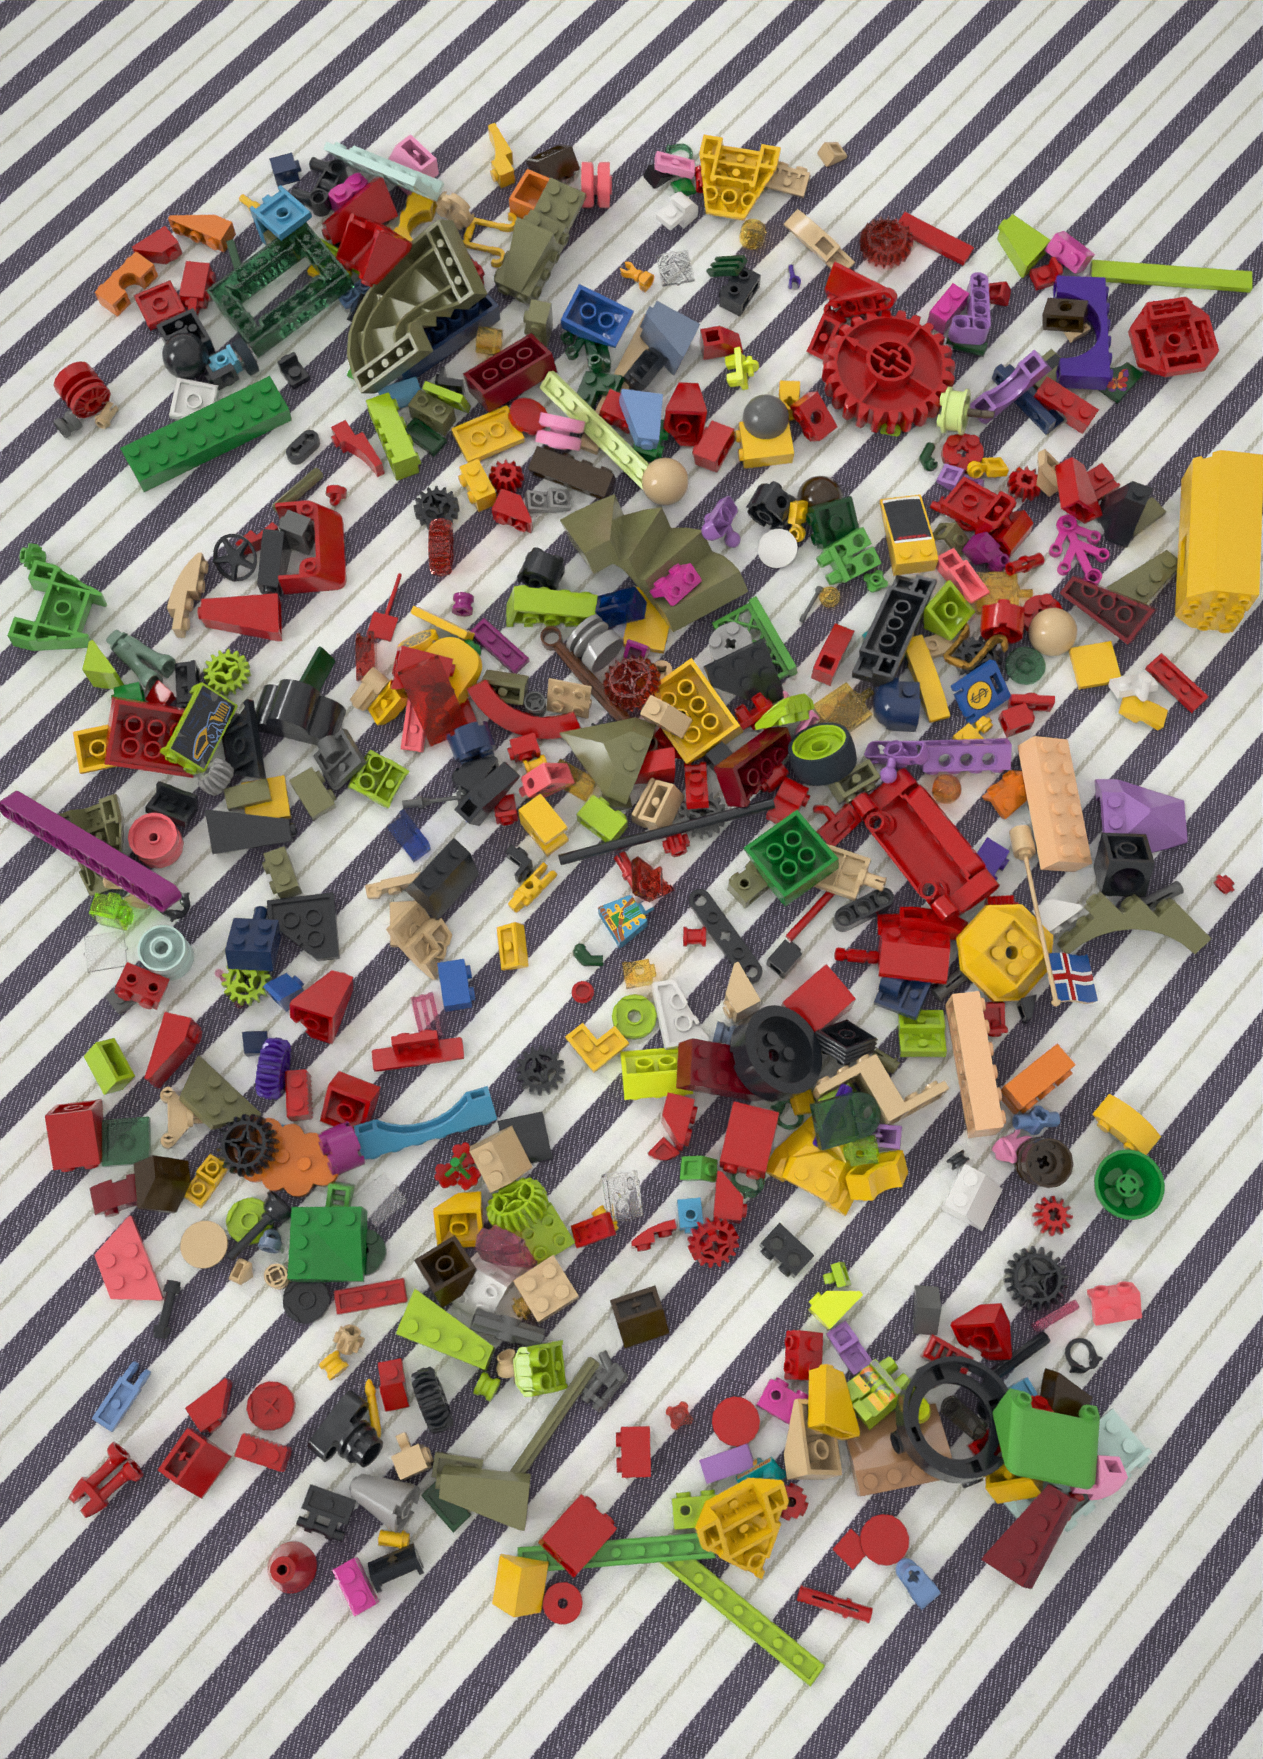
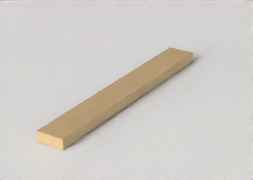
(631, 354)

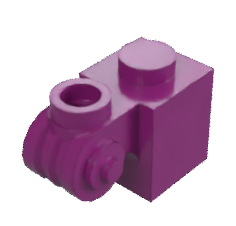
(983, 549)

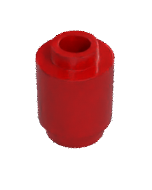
(776, 779)

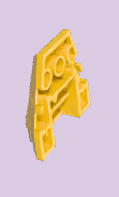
(734, 176)
(813, 1169)

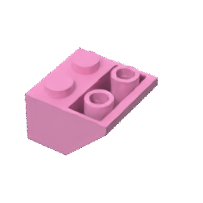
(414, 156)

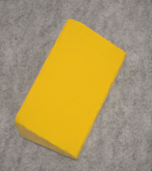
(512, 946)

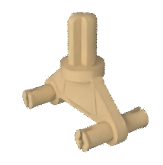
(179, 1118)

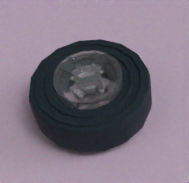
(245, 356)

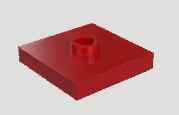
(159, 304)

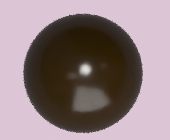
(819, 490)

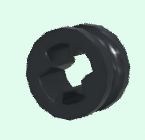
(957, 1160)

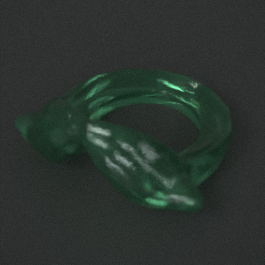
(673, 148)
(779, 1107)
(747, 1191)

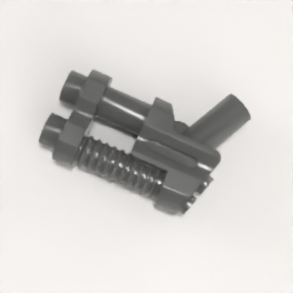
(611, 1376)

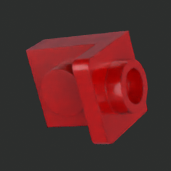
(1046, 275)
(506, 811)

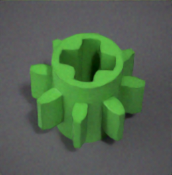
(32, 553)

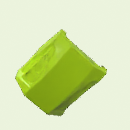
(787, 711)
(378, 778)
(540, 1369)

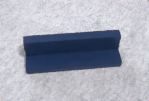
(1028, 404)

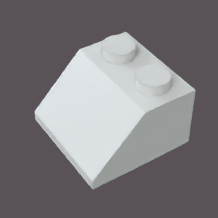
(971, 1197)

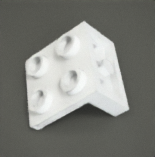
(485, 1288)

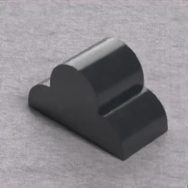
(298, 712)

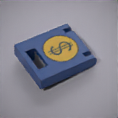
(978, 693)

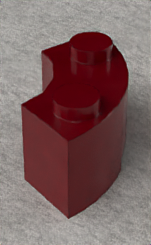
(111, 1197)

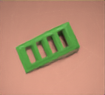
(331, 1196)

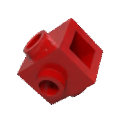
(800, 1506)

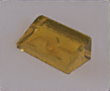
(583, 785)

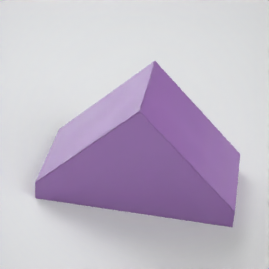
(888, 1137)

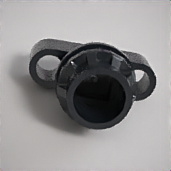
(346, 1434)

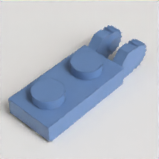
(120, 1398)

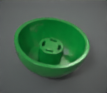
(1141, 1184)

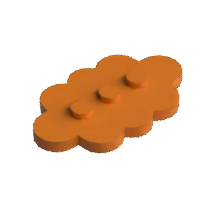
(297, 1164)

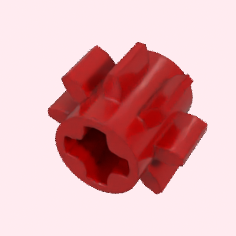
(676, 845)

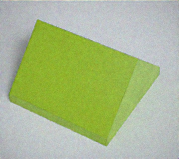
(947, 612)
(99, 669)

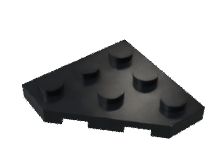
(746, 673)
(309, 923)

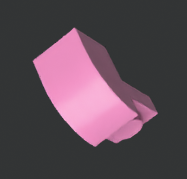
(1109, 1478)

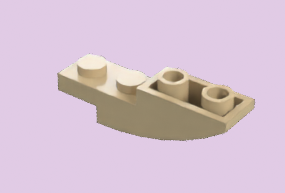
(817, 240)
(185, 590)

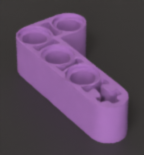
(976, 324)

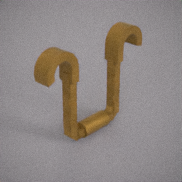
(996, 639)

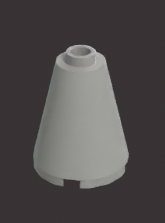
(386, 1499)

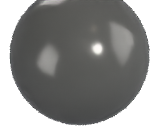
(765, 416)

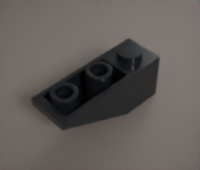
(487, 794)

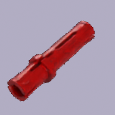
(863, 1612)

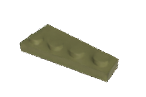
(1148, 578)

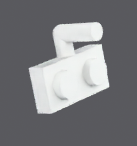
(1132, 685)

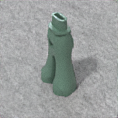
(132, 650)

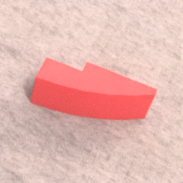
(962, 576)

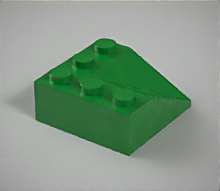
(791, 857)
(327, 1244)

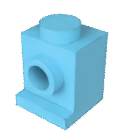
(223, 358)

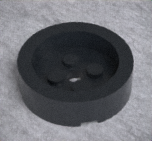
(794, 1051)

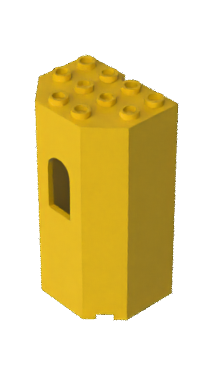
(1219, 540)

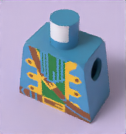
(625, 918)

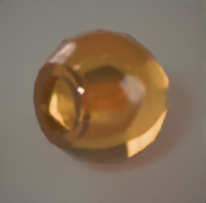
(946, 788)

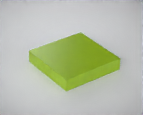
(447, 396)

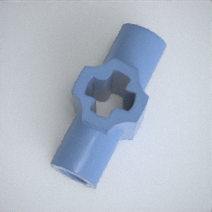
(1036, 1120)

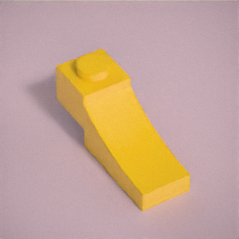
(502, 165)

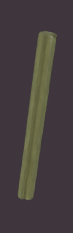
(556, 1416)

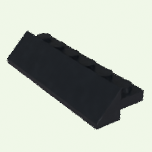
(893, 629)

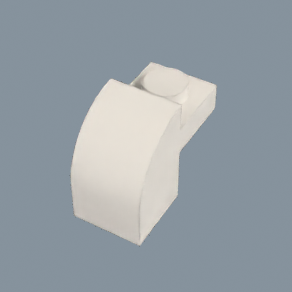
(678, 211)

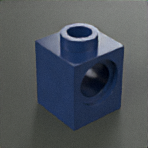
(285, 169)

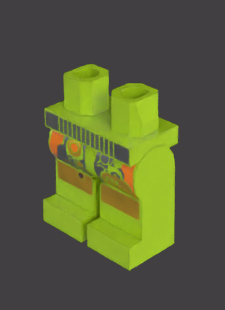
(875, 1392)

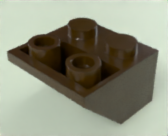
(639, 1316)

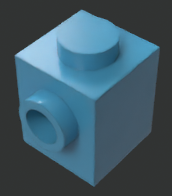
(689, 1214)

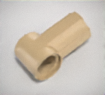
(371, 686)

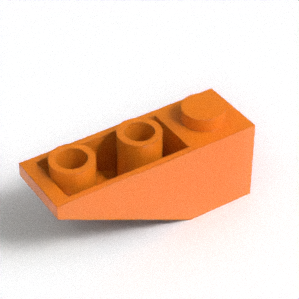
(204, 229)

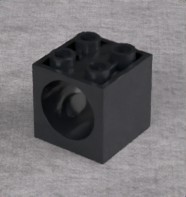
(1123, 864)

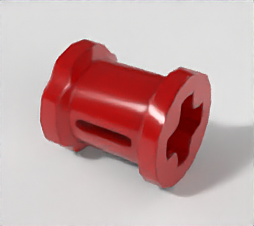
(694, 936)

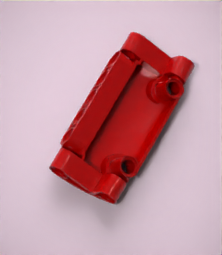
(926, 846)

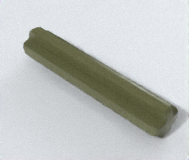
(300, 487)

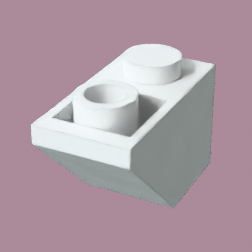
(1057, 913)

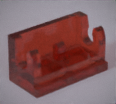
(365, 654)

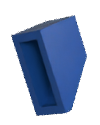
(284, 989)

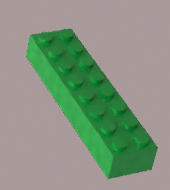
(206, 434)

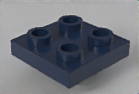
(902, 996)

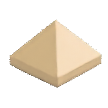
(241, 1272)

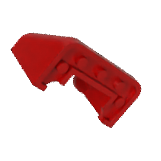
(371, 249)

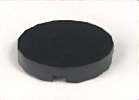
(306, 1301)

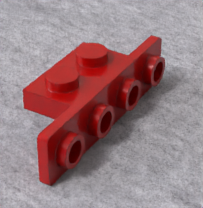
(417, 1050)

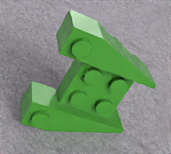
(61, 612)

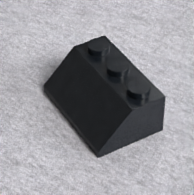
(443, 879)

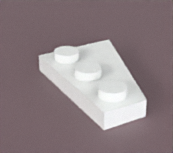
(674, 1015)

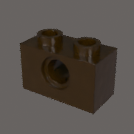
(1065, 315)

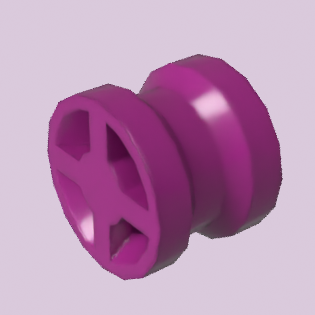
(463, 604)

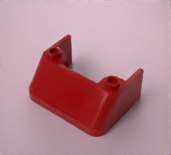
(328, 568)

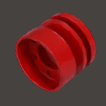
(82, 389)

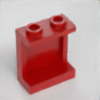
(578, 1535)

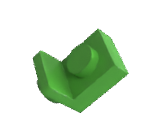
(698, 1169)

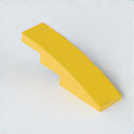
(924, 671)

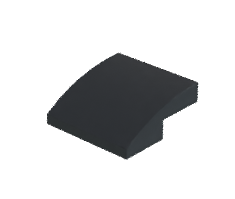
(531, 1134)

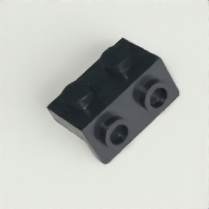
(173, 803)

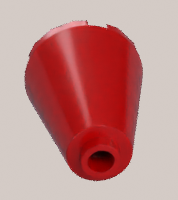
(300, 1566)

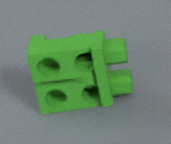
(841, 557)

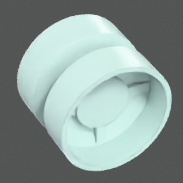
(165, 952)

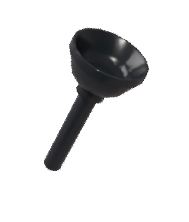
(275, 1211)

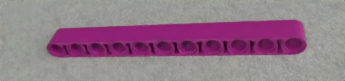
(90, 851)

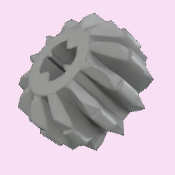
(216, 777)

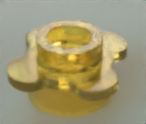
(521, 1308)

